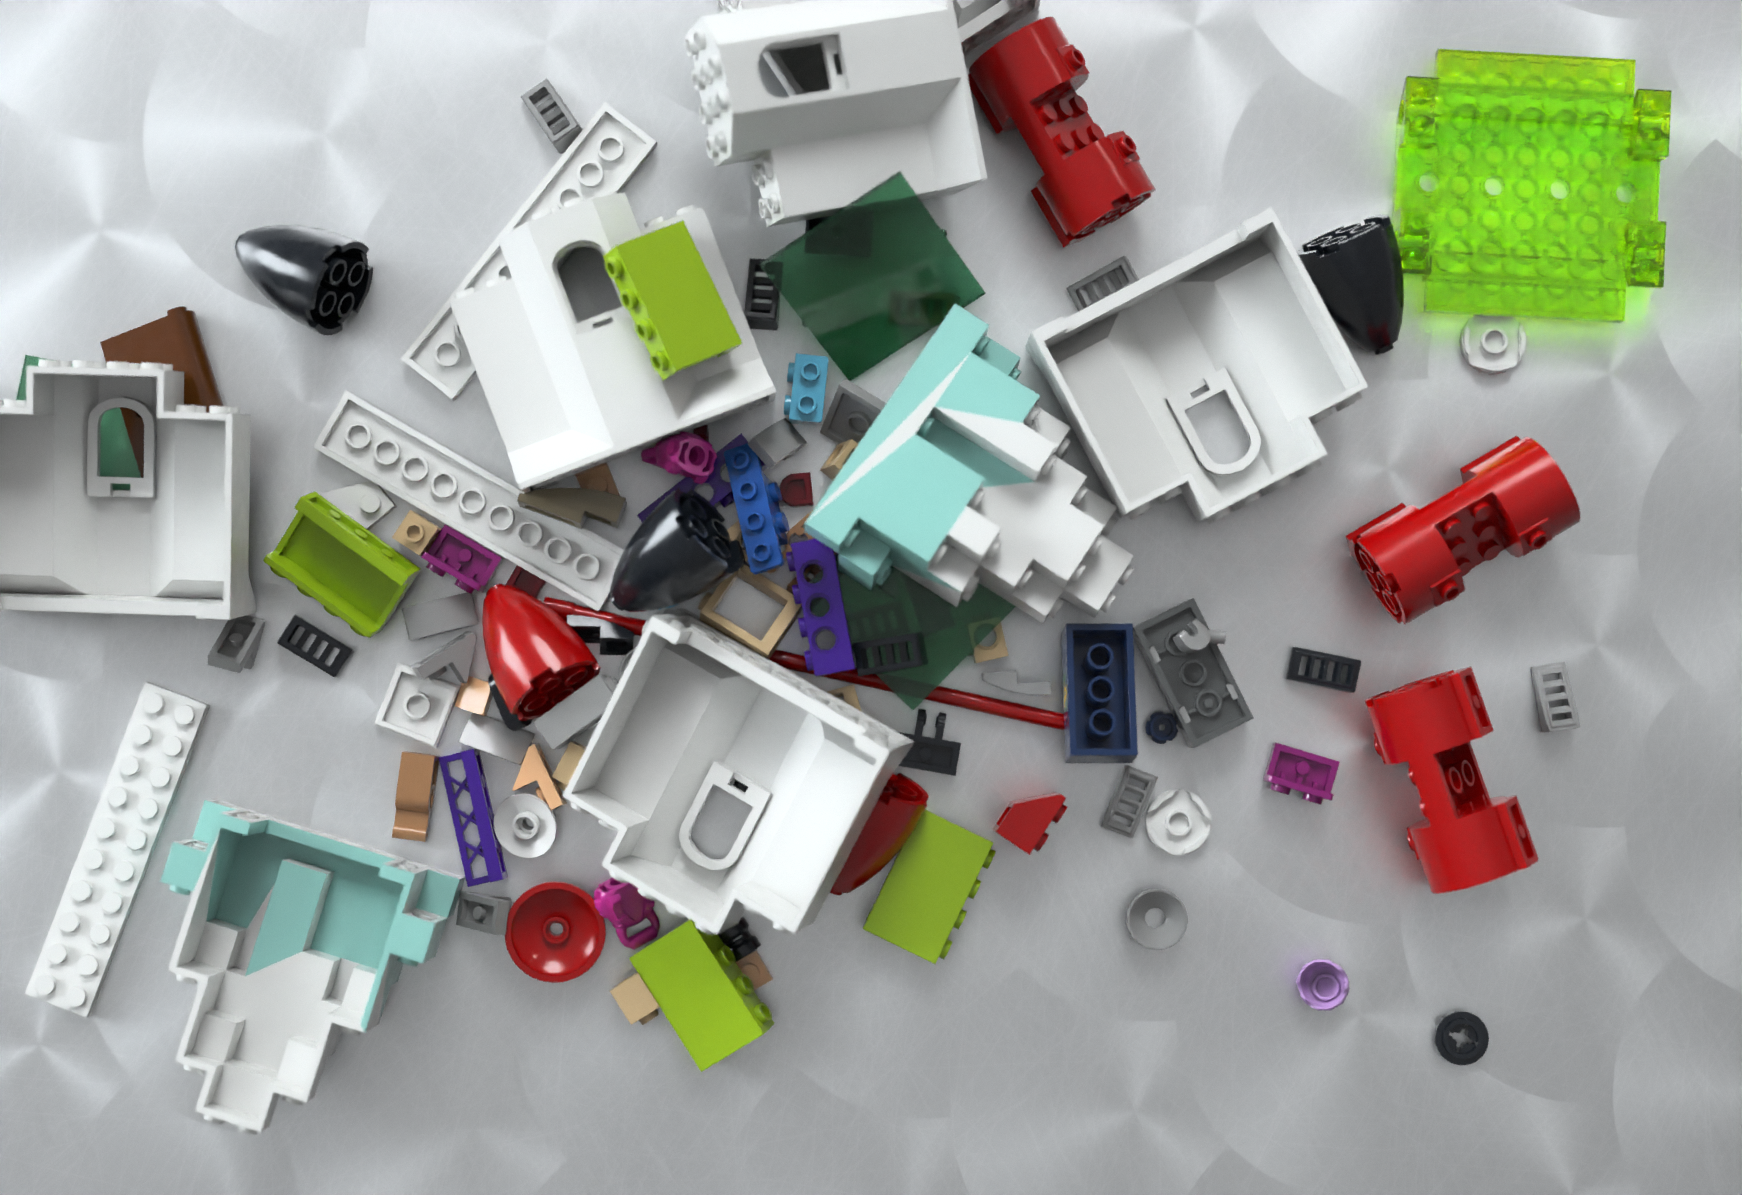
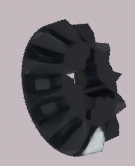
(1467, 1052)

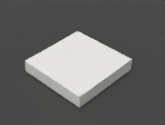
(417, 706)

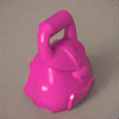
(683, 455)
(626, 908)

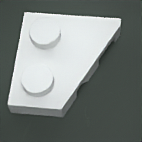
(362, 502)

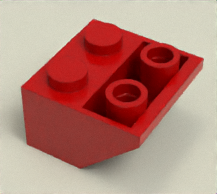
(1028, 818)

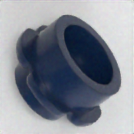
(1168, 721)

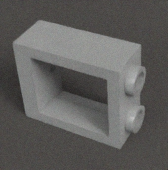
(576, 712)

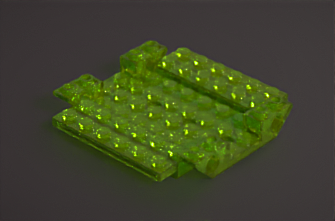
(1527, 127)

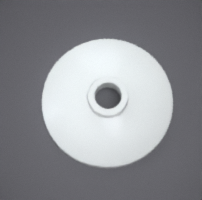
(516, 834)

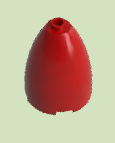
(532, 652)
(884, 832)

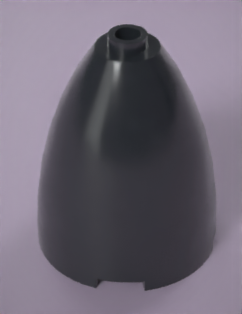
(299, 272)
(1360, 280)
(675, 555)

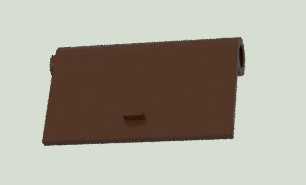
(168, 340)

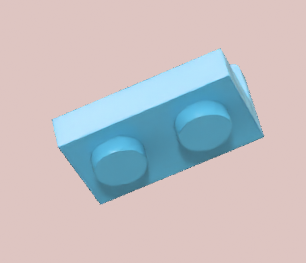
(808, 389)

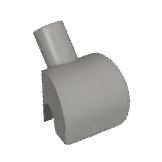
(1200, 637)

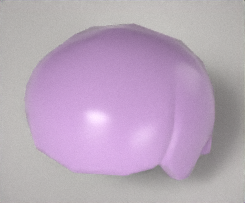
(1323, 984)

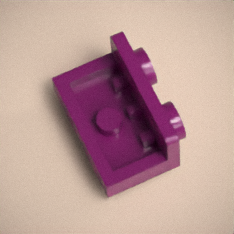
(462, 559)
(1300, 771)

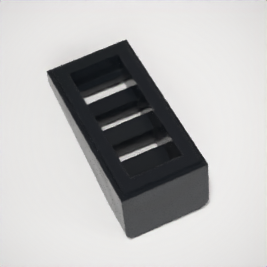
(761, 315)
(289, 632)
(918, 647)
(1339, 661)

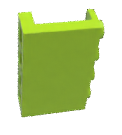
(671, 299)
(342, 565)
(929, 887)
(702, 993)

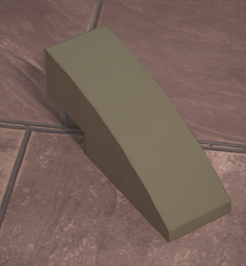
(575, 505)

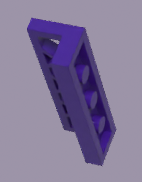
(483, 818)

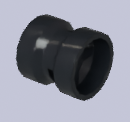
(743, 945)

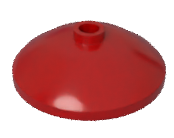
(551, 955)

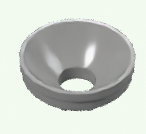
(1173, 926)

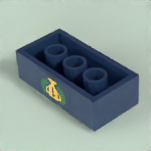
(1099, 693)

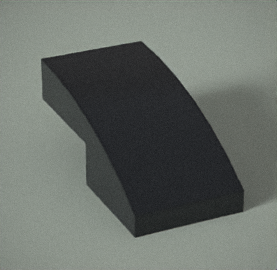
(611, 636)

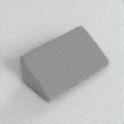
(496, 738)

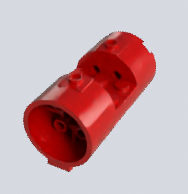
(1031, 86)
(1507, 501)
(1465, 831)

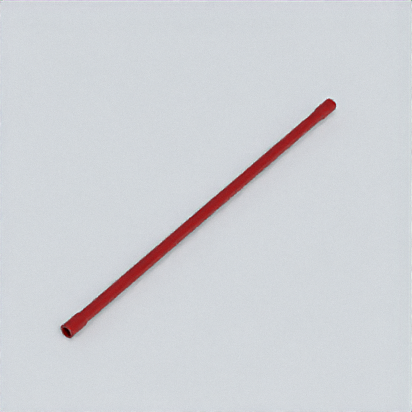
(797, 662)

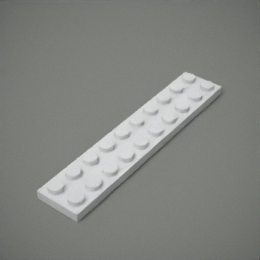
(594, 164)
(468, 500)
(117, 849)

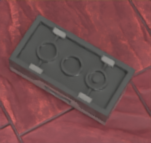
(1193, 684)

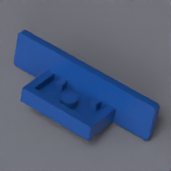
(757, 509)

